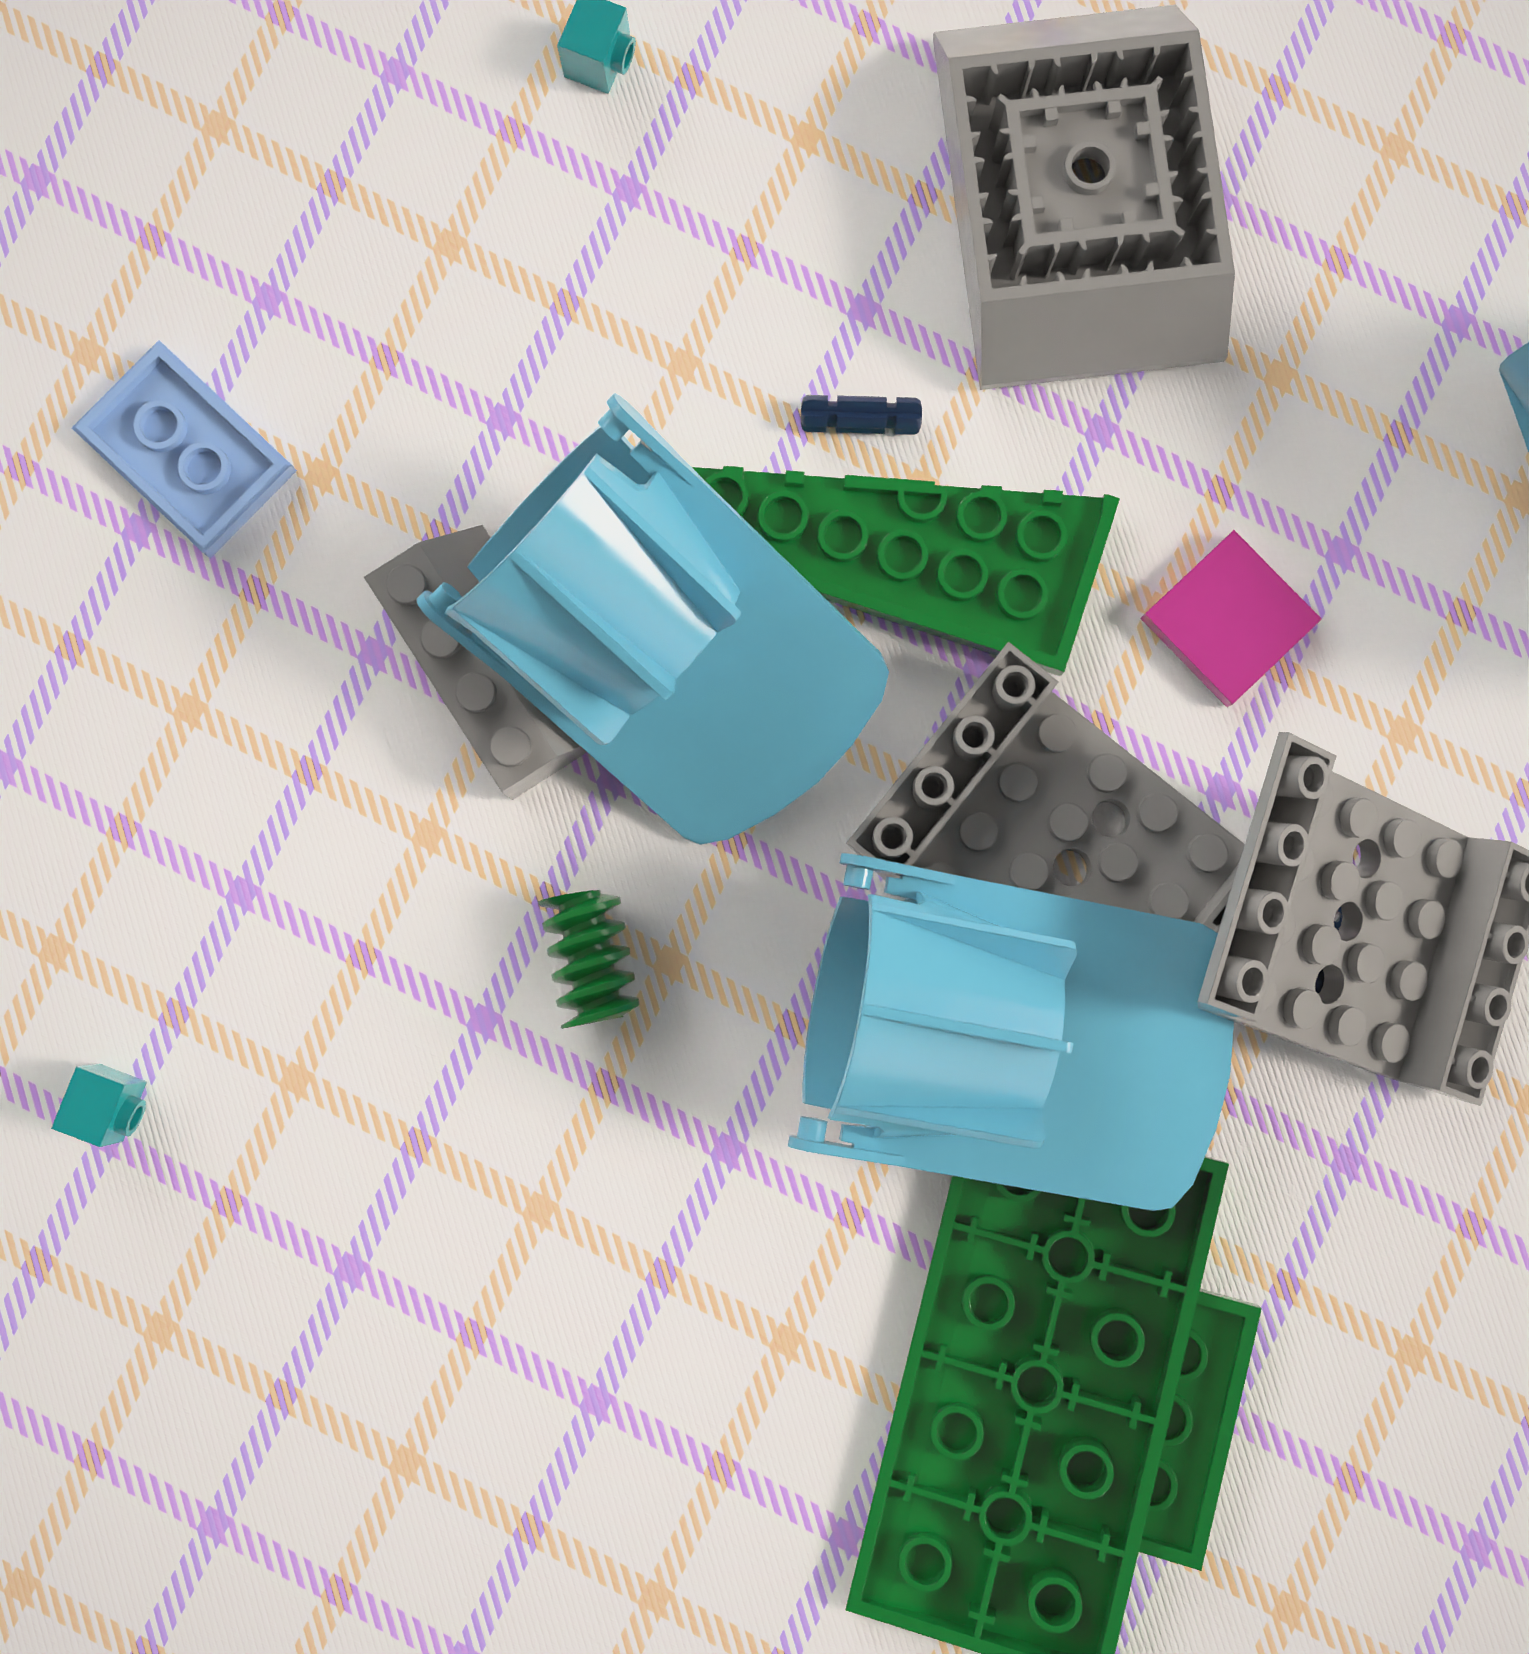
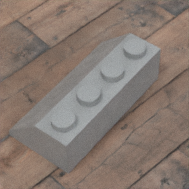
(502, 725)

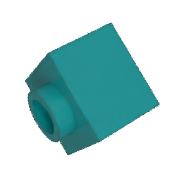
(596, 44)
(101, 1105)

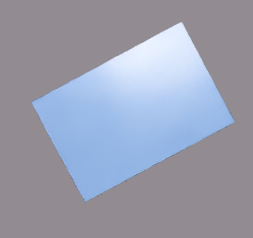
(184, 449)

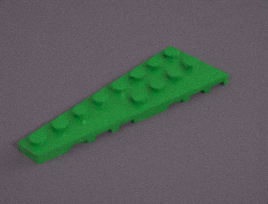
(934, 556)

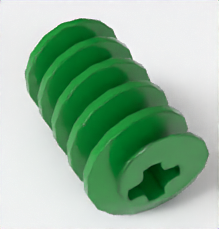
(589, 956)

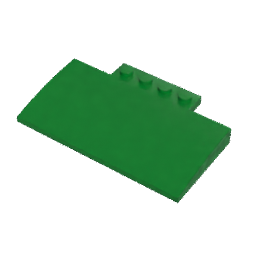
(1054, 1418)

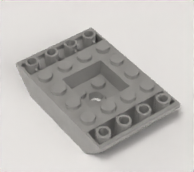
(1071, 270)

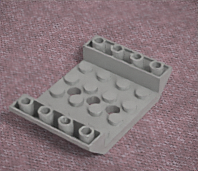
(1018, 784)
(1423, 939)

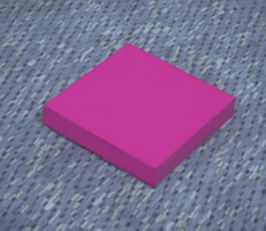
(1231, 619)

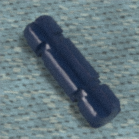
(861, 414)

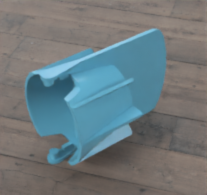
(665, 635)
(1014, 1038)

